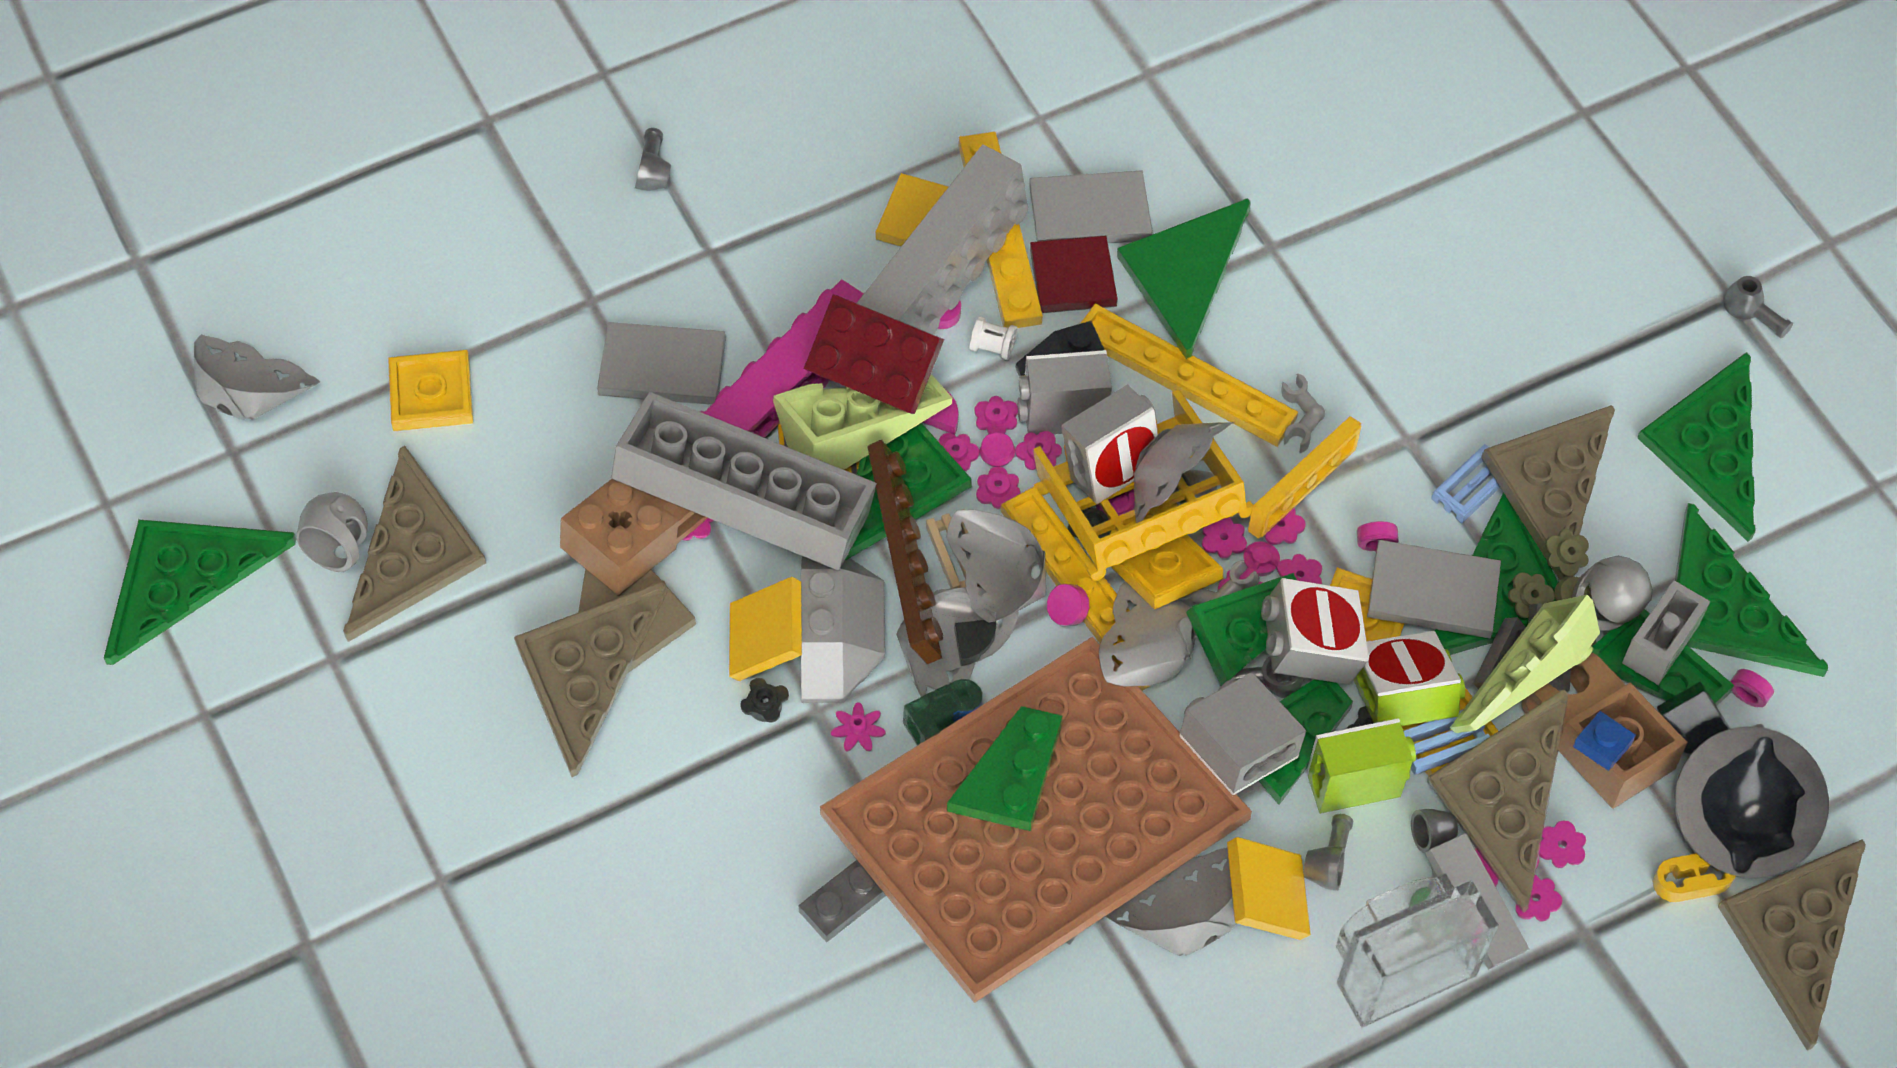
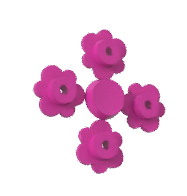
(998, 450)
(1262, 555)
(1573, 853)

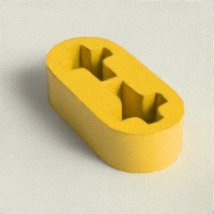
(1692, 887)

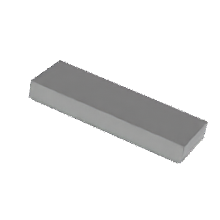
(1463, 864)

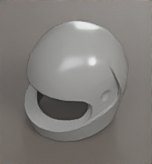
(331, 522)
(1617, 589)

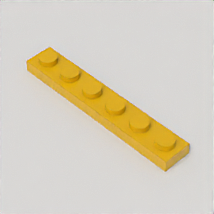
(1010, 265)

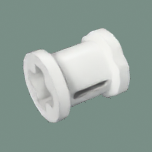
(993, 338)

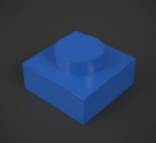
(1604, 740)

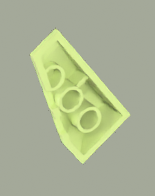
(842, 422)
(1547, 647)

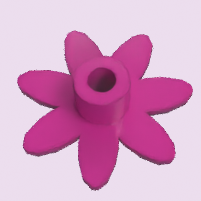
(858, 727)

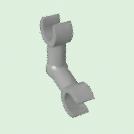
(1308, 404)
(1232, 585)

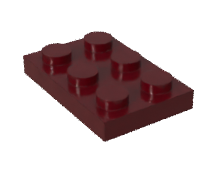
(873, 354)

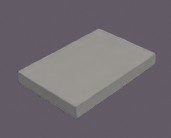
(1091, 206)
(663, 361)
(1434, 589)

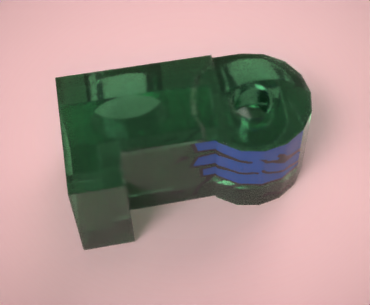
(940, 709)

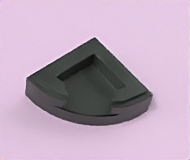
(973, 639)

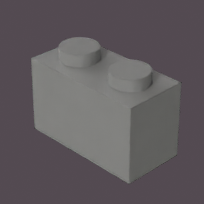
(1665, 632)

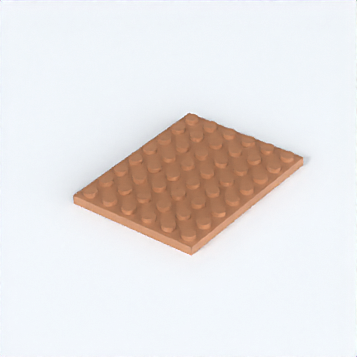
(1111, 821)

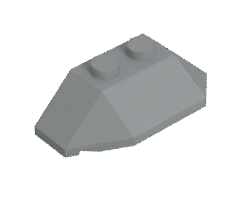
(839, 629)

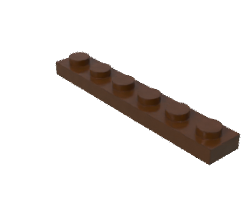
(906, 558)

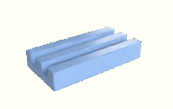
(1454, 503)
(1445, 756)

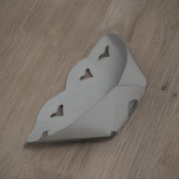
(244, 386)
(1168, 461)
(997, 562)
(951, 607)
(1152, 641)
(1184, 912)

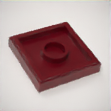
(1073, 274)

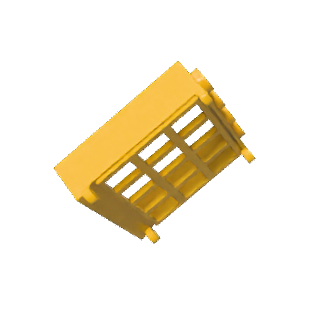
(1161, 526)

